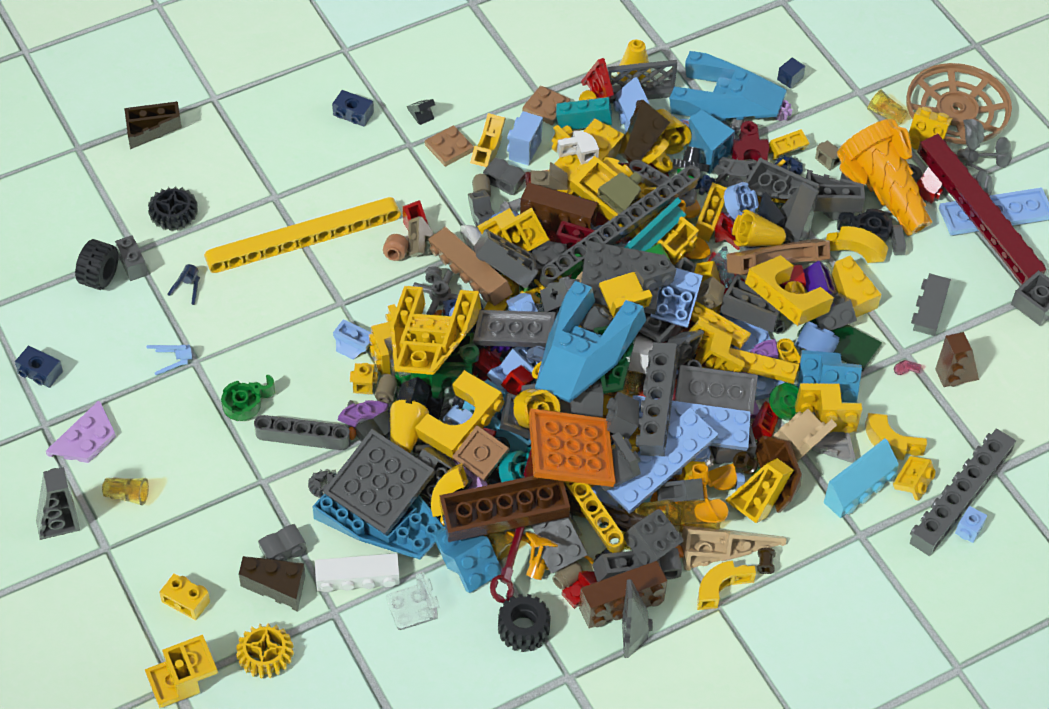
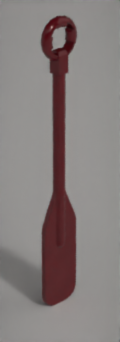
(507, 571)

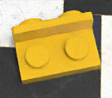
(915, 476)

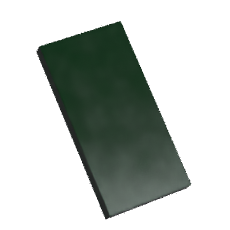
(853, 345)

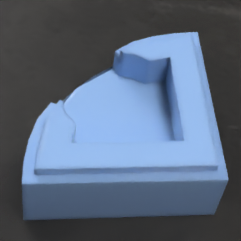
(740, 480)

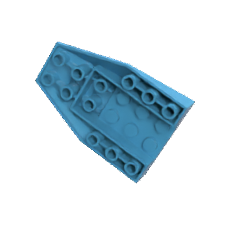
(409, 537)

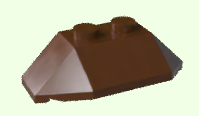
(771, 449)

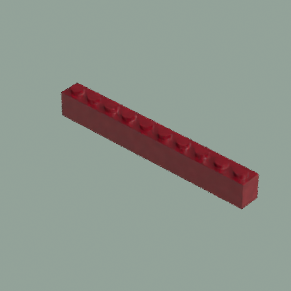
(980, 208)

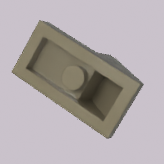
(553, 179)
(418, 234)

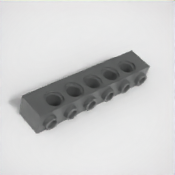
(656, 443)

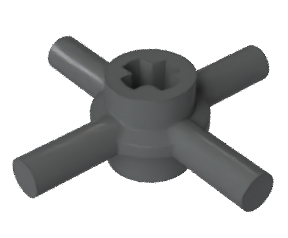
(438, 292)

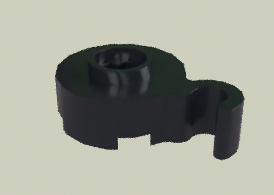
(871, 220)

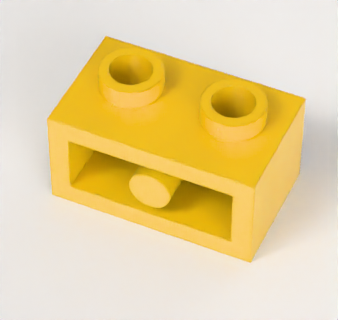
(185, 596)

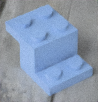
(513, 360)

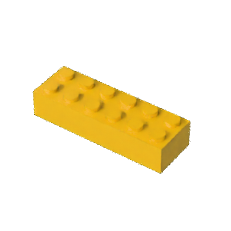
(608, 142)

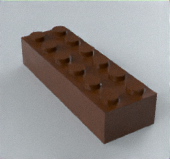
(503, 507)

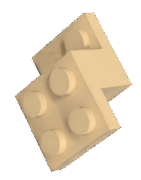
(804, 432)

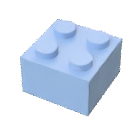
(525, 138)

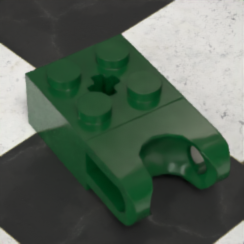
(451, 369)

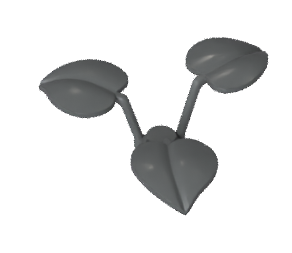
(974, 135)

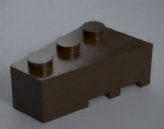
(151, 122)
(274, 579)

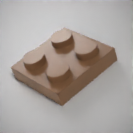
(544, 103)
(449, 145)
(480, 453)

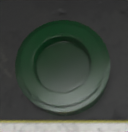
(469, 353)

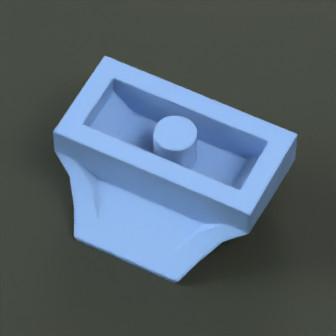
(351, 339)

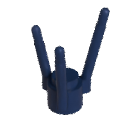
(188, 275)

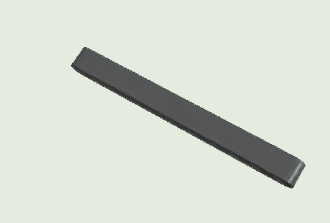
(626, 219)

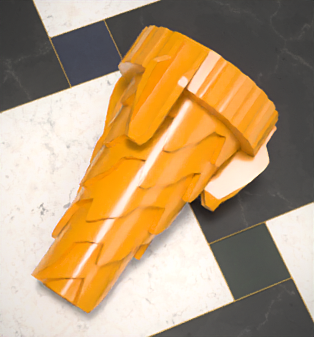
(879, 159)

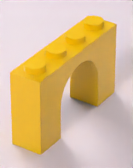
(796, 307)
(450, 437)

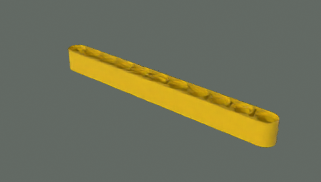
(302, 235)

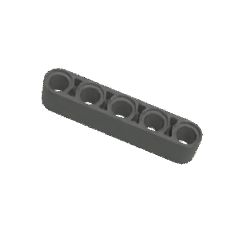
(293, 435)

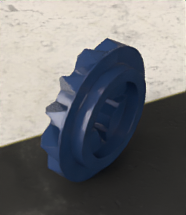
(796, 166)

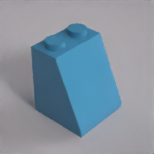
(712, 137)

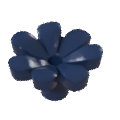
(704, 184)

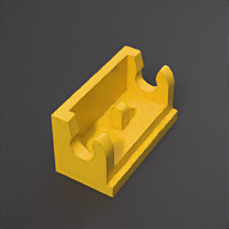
(788, 143)

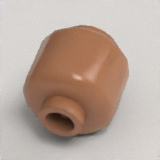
(395, 247)

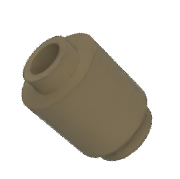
(481, 182)
(386, 388)
(567, 576)

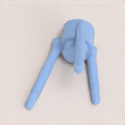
(182, 352)

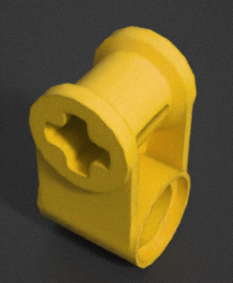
(791, 354)

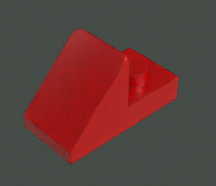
(724, 229)
(486, 363)
(572, 593)

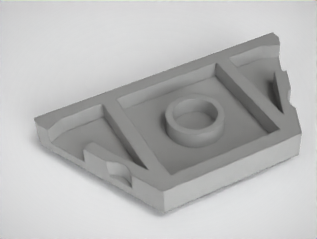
(836, 445)

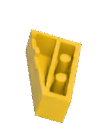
(855, 285)

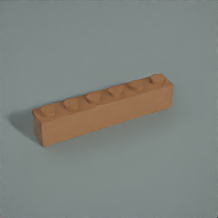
(464, 262)

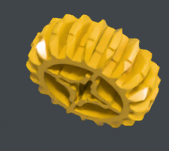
(255, 643)

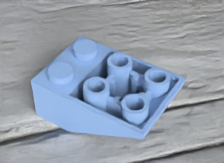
(678, 299)

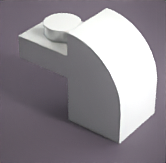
(581, 144)

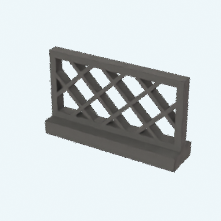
(656, 89)

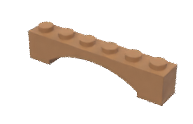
(793, 252)

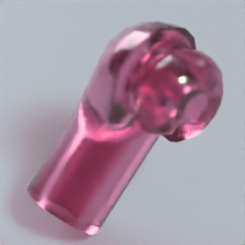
(906, 366)

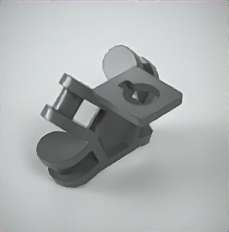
(736, 170)

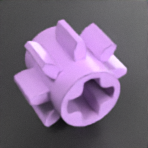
(785, 111)

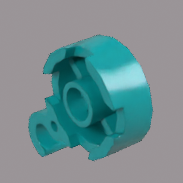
(513, 465)

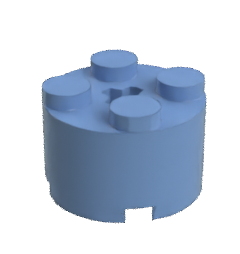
(816, 339)

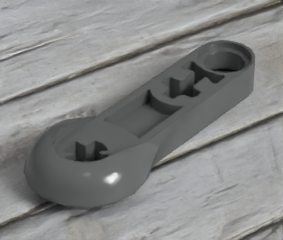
(659, 179)

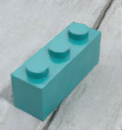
(581, 113)

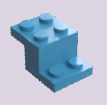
(828, 369)
(469, 558)

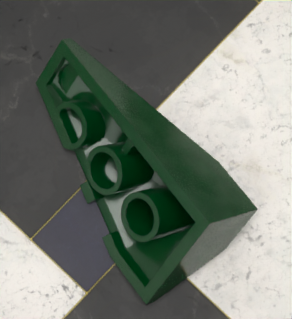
(615, 378)

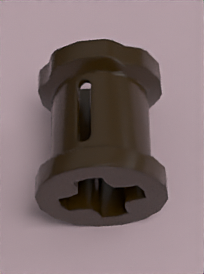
(747, 462)
(766, 558)

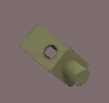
(620, 191)

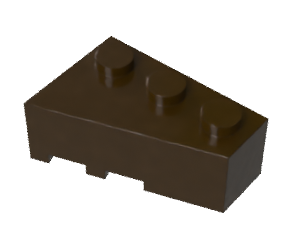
(643, 131)

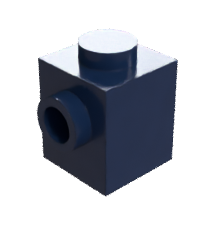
(791, 72)

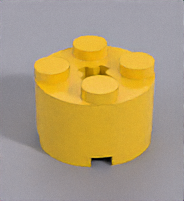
(533, 399)

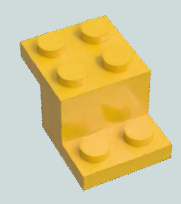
(520, 230)
(377, 340)
(714, 349)
(827, 405)
(181, 671)

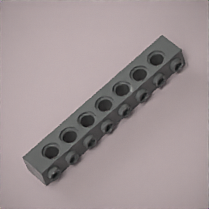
(927, 540)

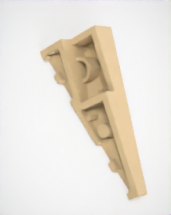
(709, 545)

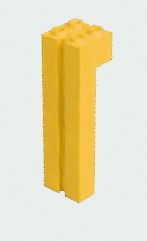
(595, 173)

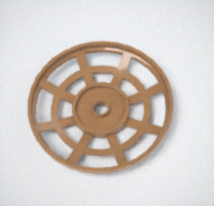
(965, 102)

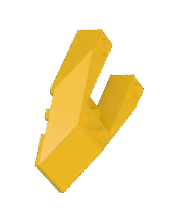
(426, 341)

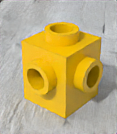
(363, 378)

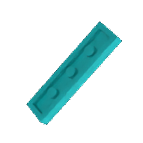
(657, 228)

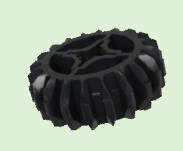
(172, 208)

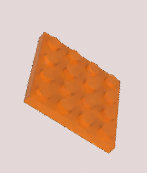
(571, 448)

